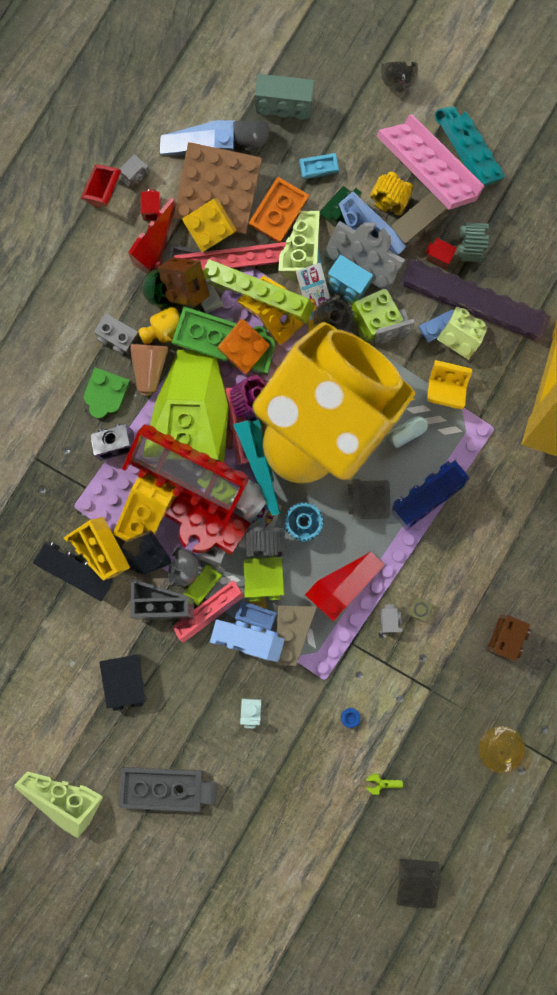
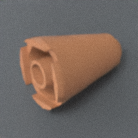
(148, 366)

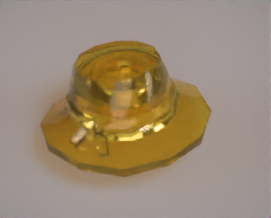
(501, 739)

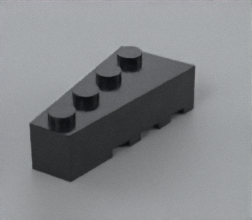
(71, 570)

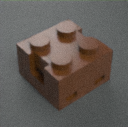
(184, 281)
(508, 637)

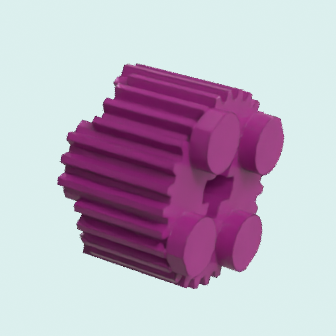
(245, 394)

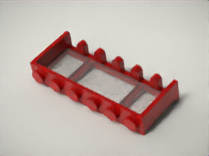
(186, 470)

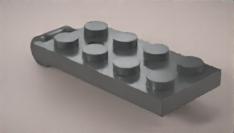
(157, 789)

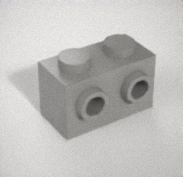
(116, 334)

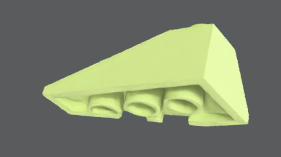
(301, 246)

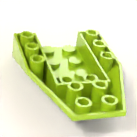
(194, 404)

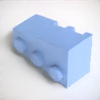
(248, 640)

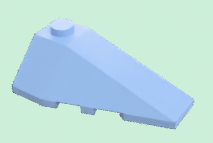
(213, 134)
(358, 212)

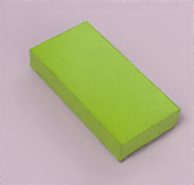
(203, 584)

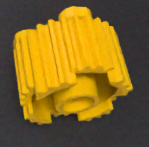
(391, 193)

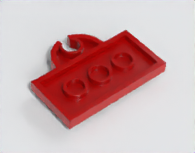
(206, 527)

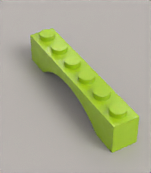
(259, 290)

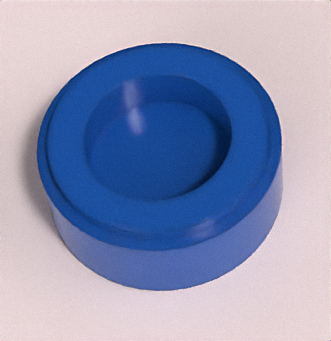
(350, 717)

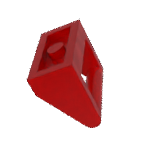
(100, 185)

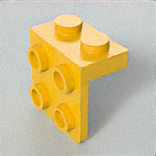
(448, 384)

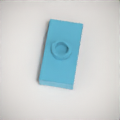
(319, 166)

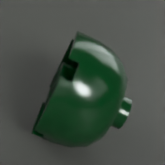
(154, 290)

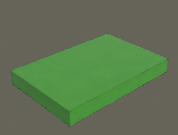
(201, 332)

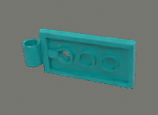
(469, 145)

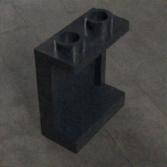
(123, 682)

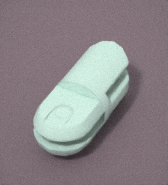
(407, 431)

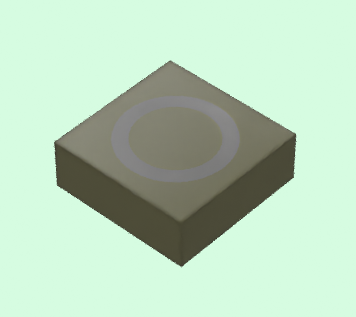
(420, 609)

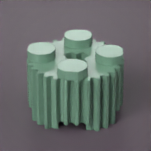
(473, 242)

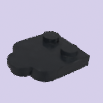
(145, 553)

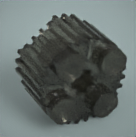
(336, 308)

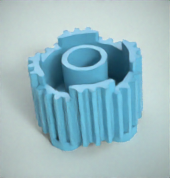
(314, 522)

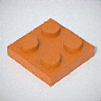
(243, 346)

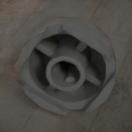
(251, 134)
(183, 568)

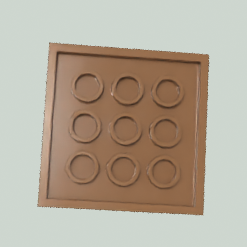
(220, 175)

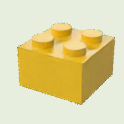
(209, 224)

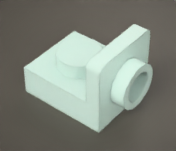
(250, 712)

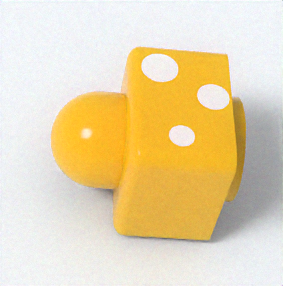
(329, 406)

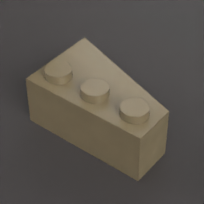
(421, 219)
(293, 626)

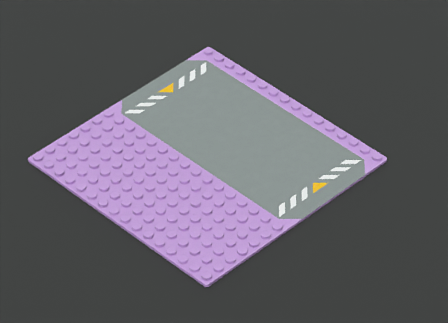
(449, 437)

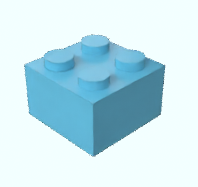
(348, 279)

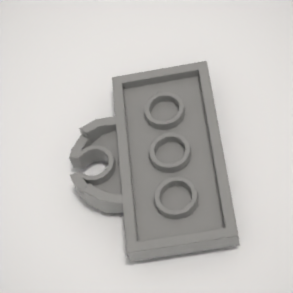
(366, 251)

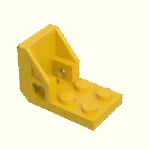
(144, 508)

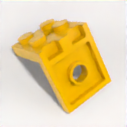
(271, 317)

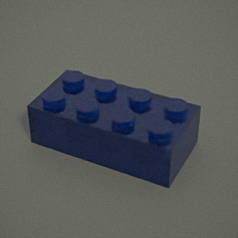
(430, 494)

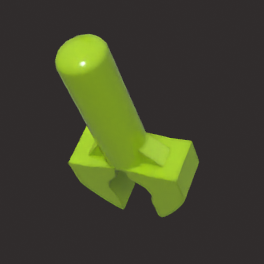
(382, 783)

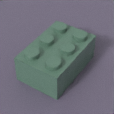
(284, 96)

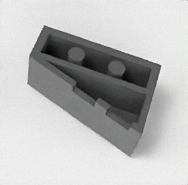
(158, 603)

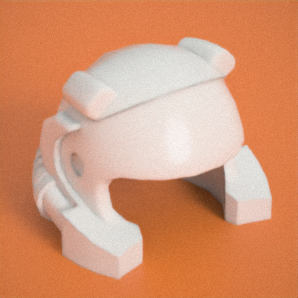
(251, 501)

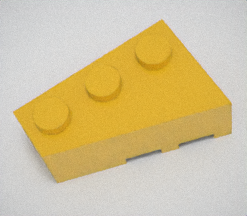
(99, 548)

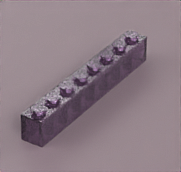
(476, 300)

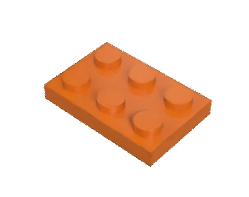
(279, 210)

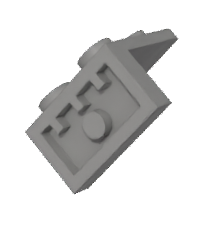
(401, 329)

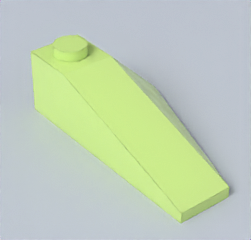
(64, 804)

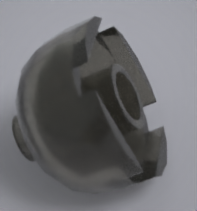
(399, 75)

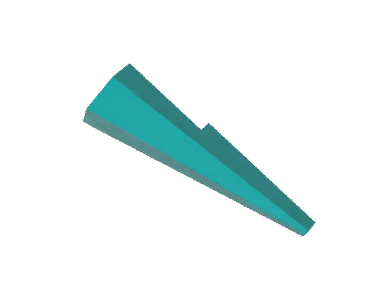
(251, 438)

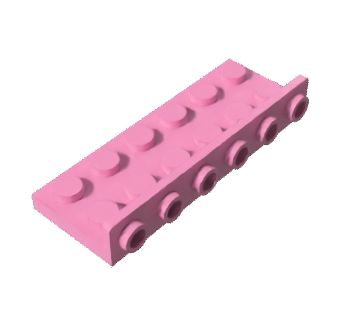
(432, 163)

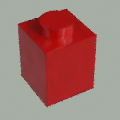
(150, 204)
(440, 253)

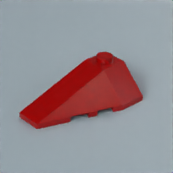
(149, 247)
(341, 587)

